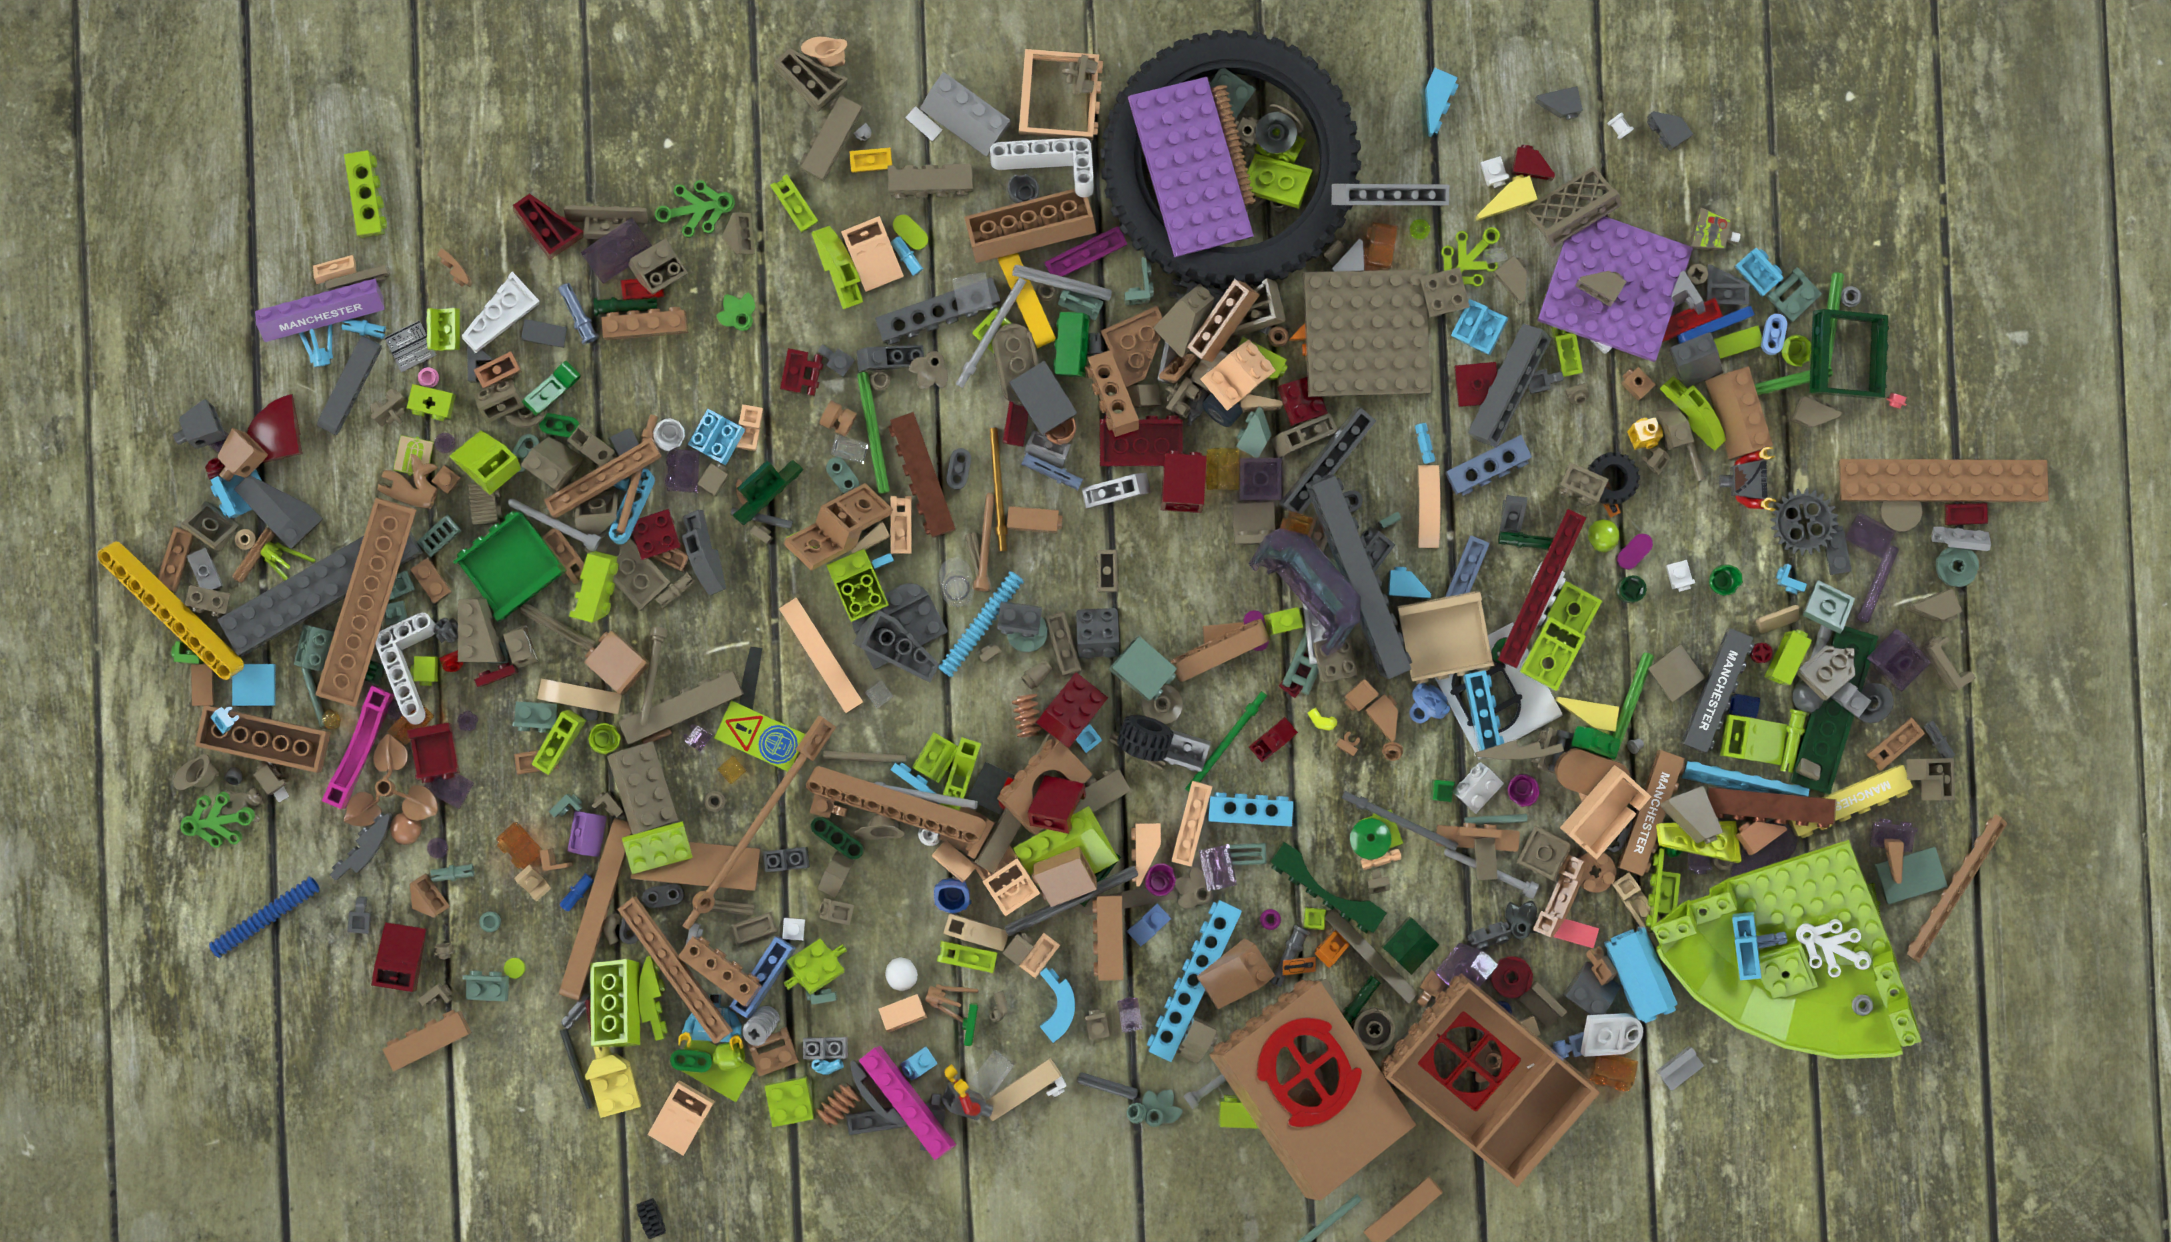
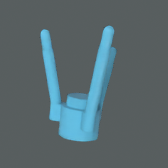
(319, 357)

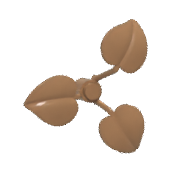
(419, 802)

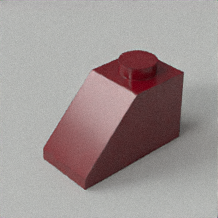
(1531, 163)

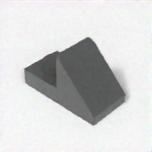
(473, 362)
(1513, 513)

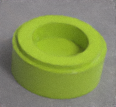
(514, 967)

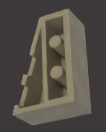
(476, 633)

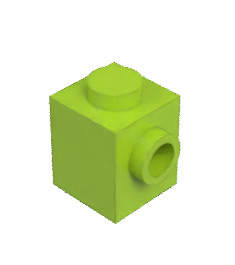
(425, 670)

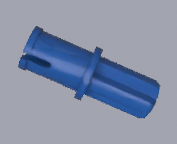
(576, 892)

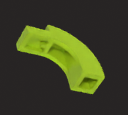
(961, 770)

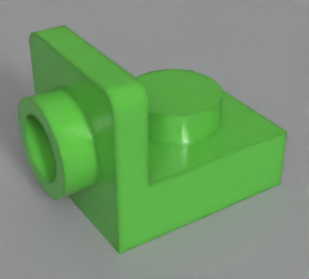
(179, 656)

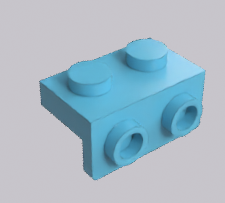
(1759, 271)

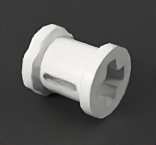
(1620, 126)

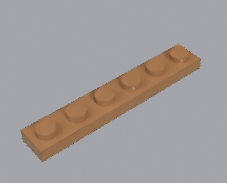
(602, 478)

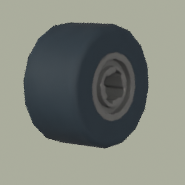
(1219, 413)

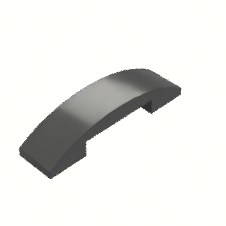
(860, 1076)

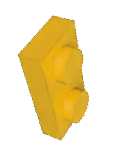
(870, 160)

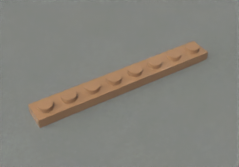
(1960, 882)
(675, 970)

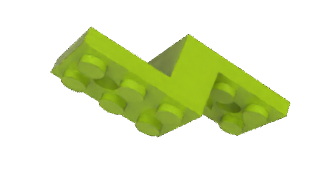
(1560, 636)

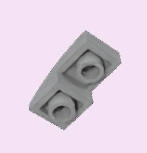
(825, 1047)

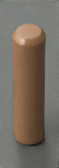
(656, 736)

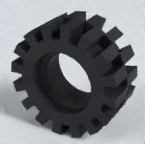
(651, 1218)

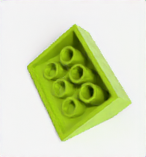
(1084, 834)

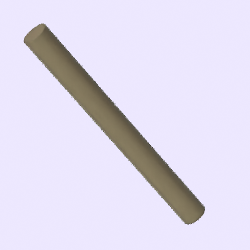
(1694, 457)
(856, 756)

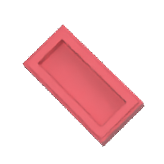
(1577, 933)

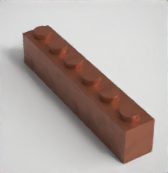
(922, 473)
(1774, 806)

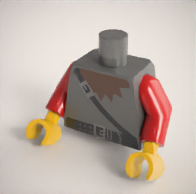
(1749, 480)
(962, 1100)

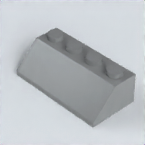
(965, 114)

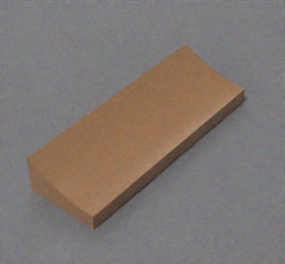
(705, 866)

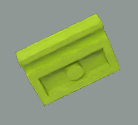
(935, 757)

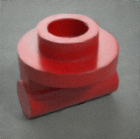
(450, 662)

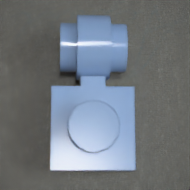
(1564, 1048)

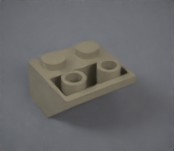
(657, 267)

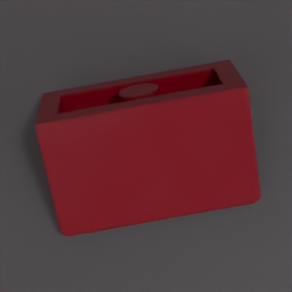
(1015, 425)

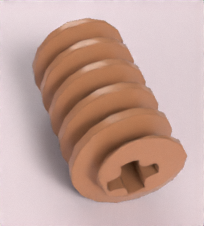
(1026, 716)
(839, 1104)

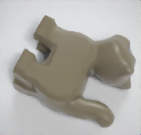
(241, 799)

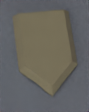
(1828, 670)

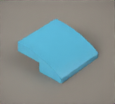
(1479, 327)

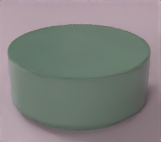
(490, 921)

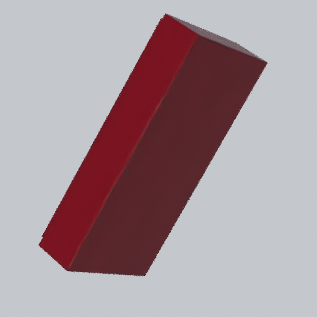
(1966, 514)

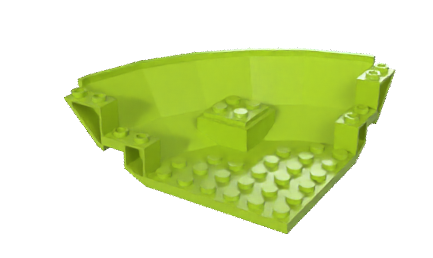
(1809, 1006)

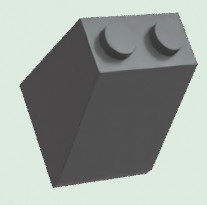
(1696, 360)

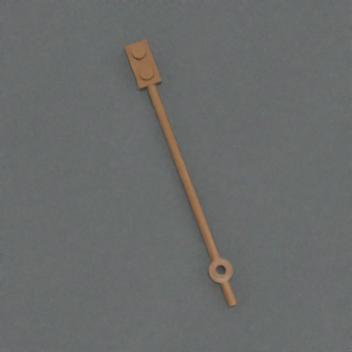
(809, 748)

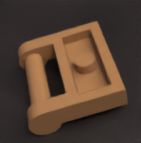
(777, 1057)

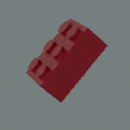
(1072, 710)

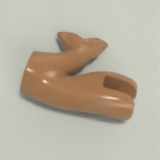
(403, 491)

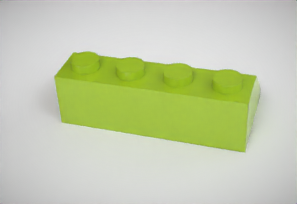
(615, 1003)

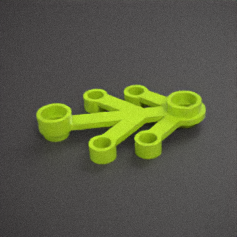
(1465, 261)

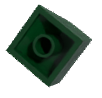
(1410, 945)

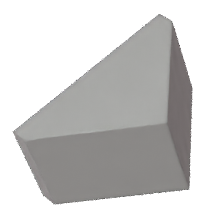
(1352, 260)

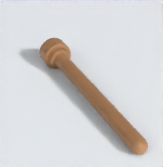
(981, 582)

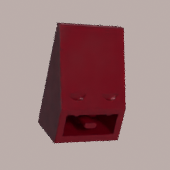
(399, 957)

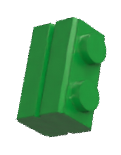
(1596, 742)

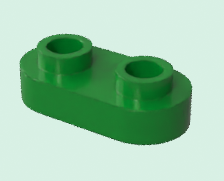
(560, 425)
(691, 1060)

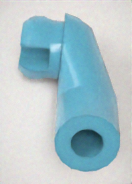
(825, 1067)

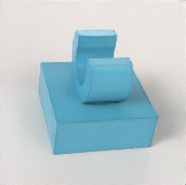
(222, 720)

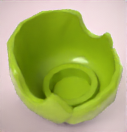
(1796, 350)
(1603, 535)
(604, 738)

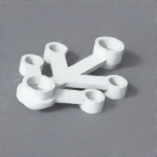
(1831, 945)

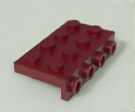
(1142, 446)

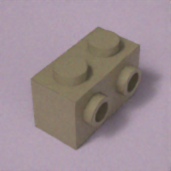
(498, 400)

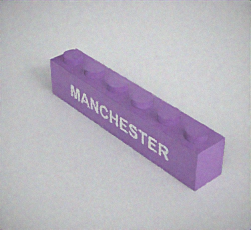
(319, 310)

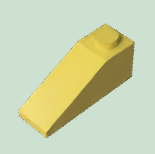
(1514, 195)
(1595, 715)

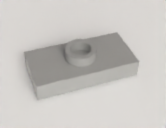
(204, 569)

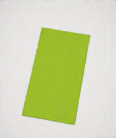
(726, 1082)

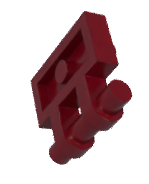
(795, 369)

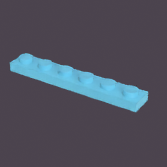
(1737, 781)

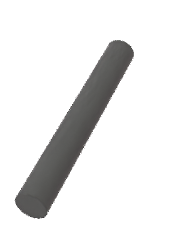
(769, 520)

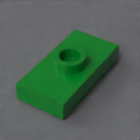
(969, 1024)

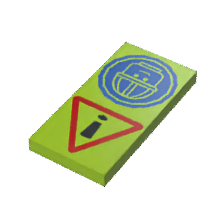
(759, 736)

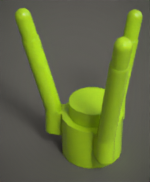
(273, 553)

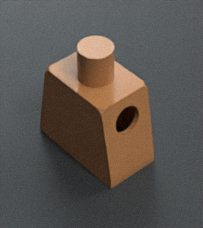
(240, 455)

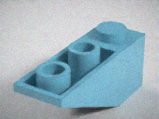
(1437, 92)

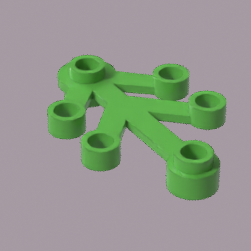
(699, 208)
(215, 822)

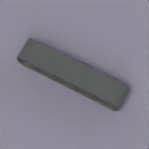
(349, 385)

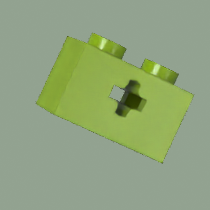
(443, 401)

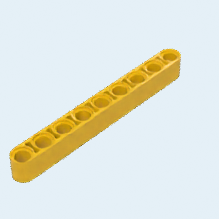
(170, 610)

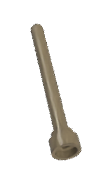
(658, 635)

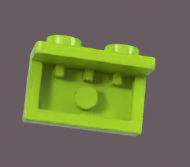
(443, 329)

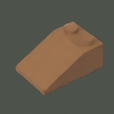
(1235, 974)

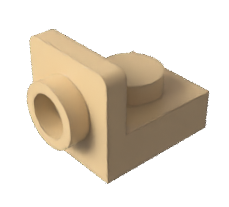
(533, 882)

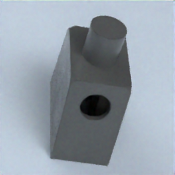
(200, 426)

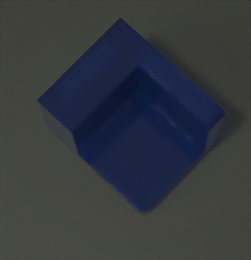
(1744, 705)

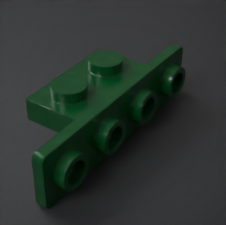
(763, 487)

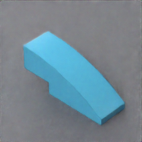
(1746, 946)

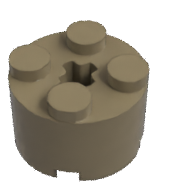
(1385, 1028)

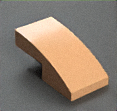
(751, 421)

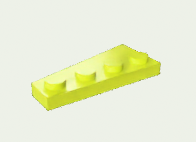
(1724, 848)

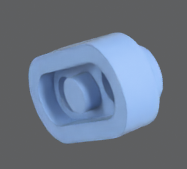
(1774, 335)

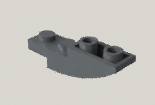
(702, 557)
(369, 841)

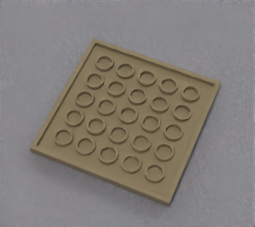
(1366, 333)

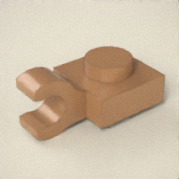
(825, 807)
(1602, 966)
(1432, 986)

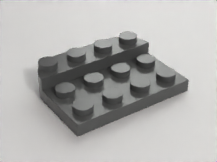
(914, 611)

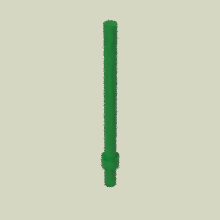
(1251, 710)

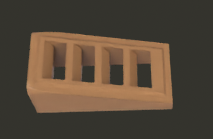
(1894, 852)

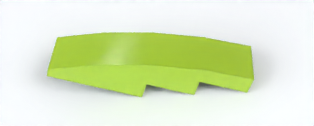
(1567, 351)

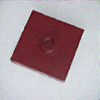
(1474, 382)

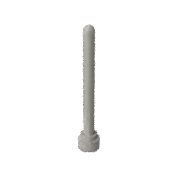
(591, 541)
(1527, 888)
(1195, 1097)

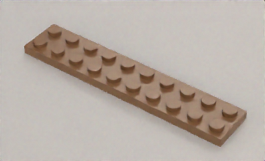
(1943, 480)
(365, 602)

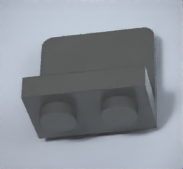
(1097, 633)

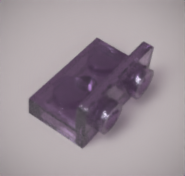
(682, 471)

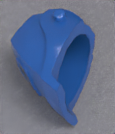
(951, 895)

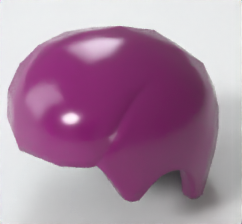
(1523, 790)
(1160, 879)

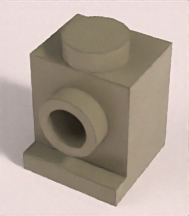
(270, 778)

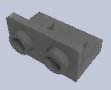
(1377, 546)
(1019, 618)

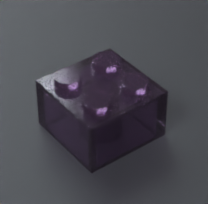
(1260, 479)
(1898, 660)

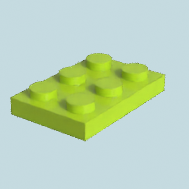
(1279, 180)
(657, 847)

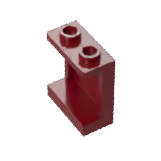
(434, 752)
(1055, 804)

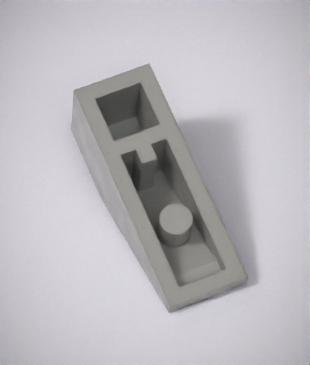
(1116, 490)

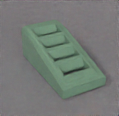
(434, 530)

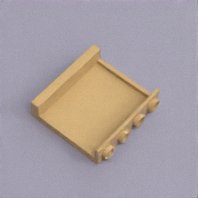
(1445, 636)

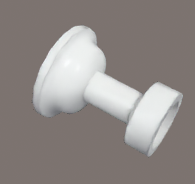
(928, 837)

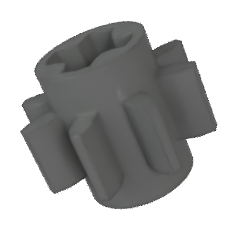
(446, 630)

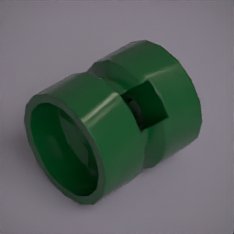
(1631, 589)

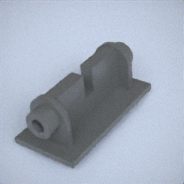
(1497, 935)

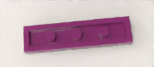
(1086, 252)

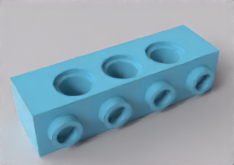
(1281, 818)

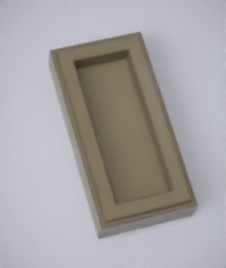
(754, 928)

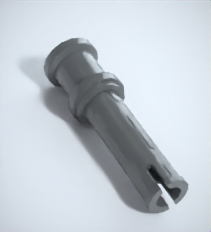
(1294, 946)

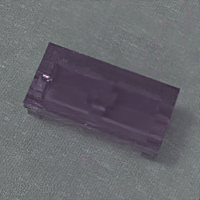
(1217, 867)

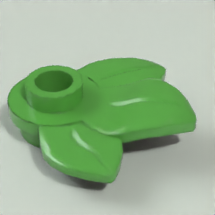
(737, 309)

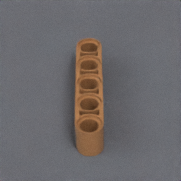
(1220, 650)

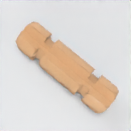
(1394, 855)

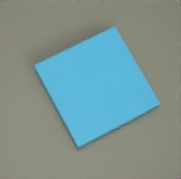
(254, 686)

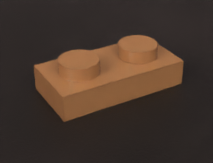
(431, 580)

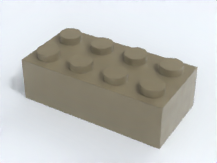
(642, 788)

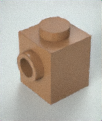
(1637, 383)

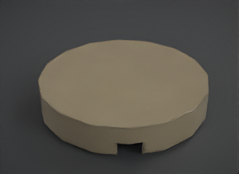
(1901, 515)

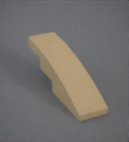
(1023, 1088)

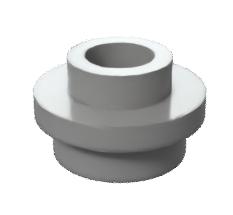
(1856, 294)
(1866, 1009)

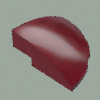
(277, 429)

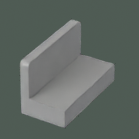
(1680, 1068)

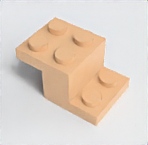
(1238, 374)
(1009, 883)

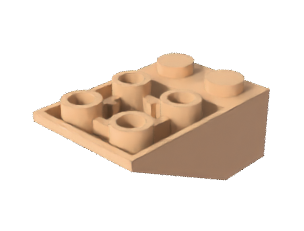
(872, 254)
(681, 1117)

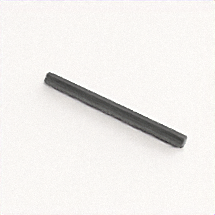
(1048, 911)

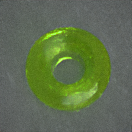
(1419, 236)

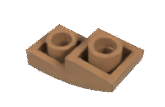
(459, 273)

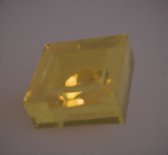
(732, 769)

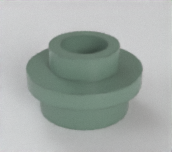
(1136, 1113)

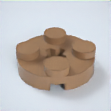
(1605, 876)

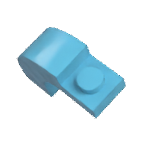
(1061, 1019)

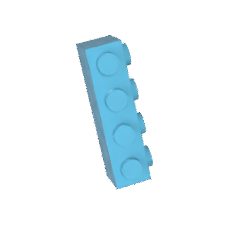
(1482, 710)

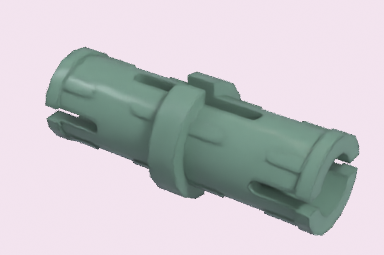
(452, 873)

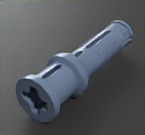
(582, 323)

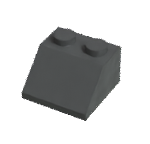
(1589, 993)

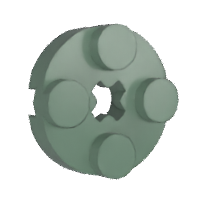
(1968, 569)
(1029, 644)

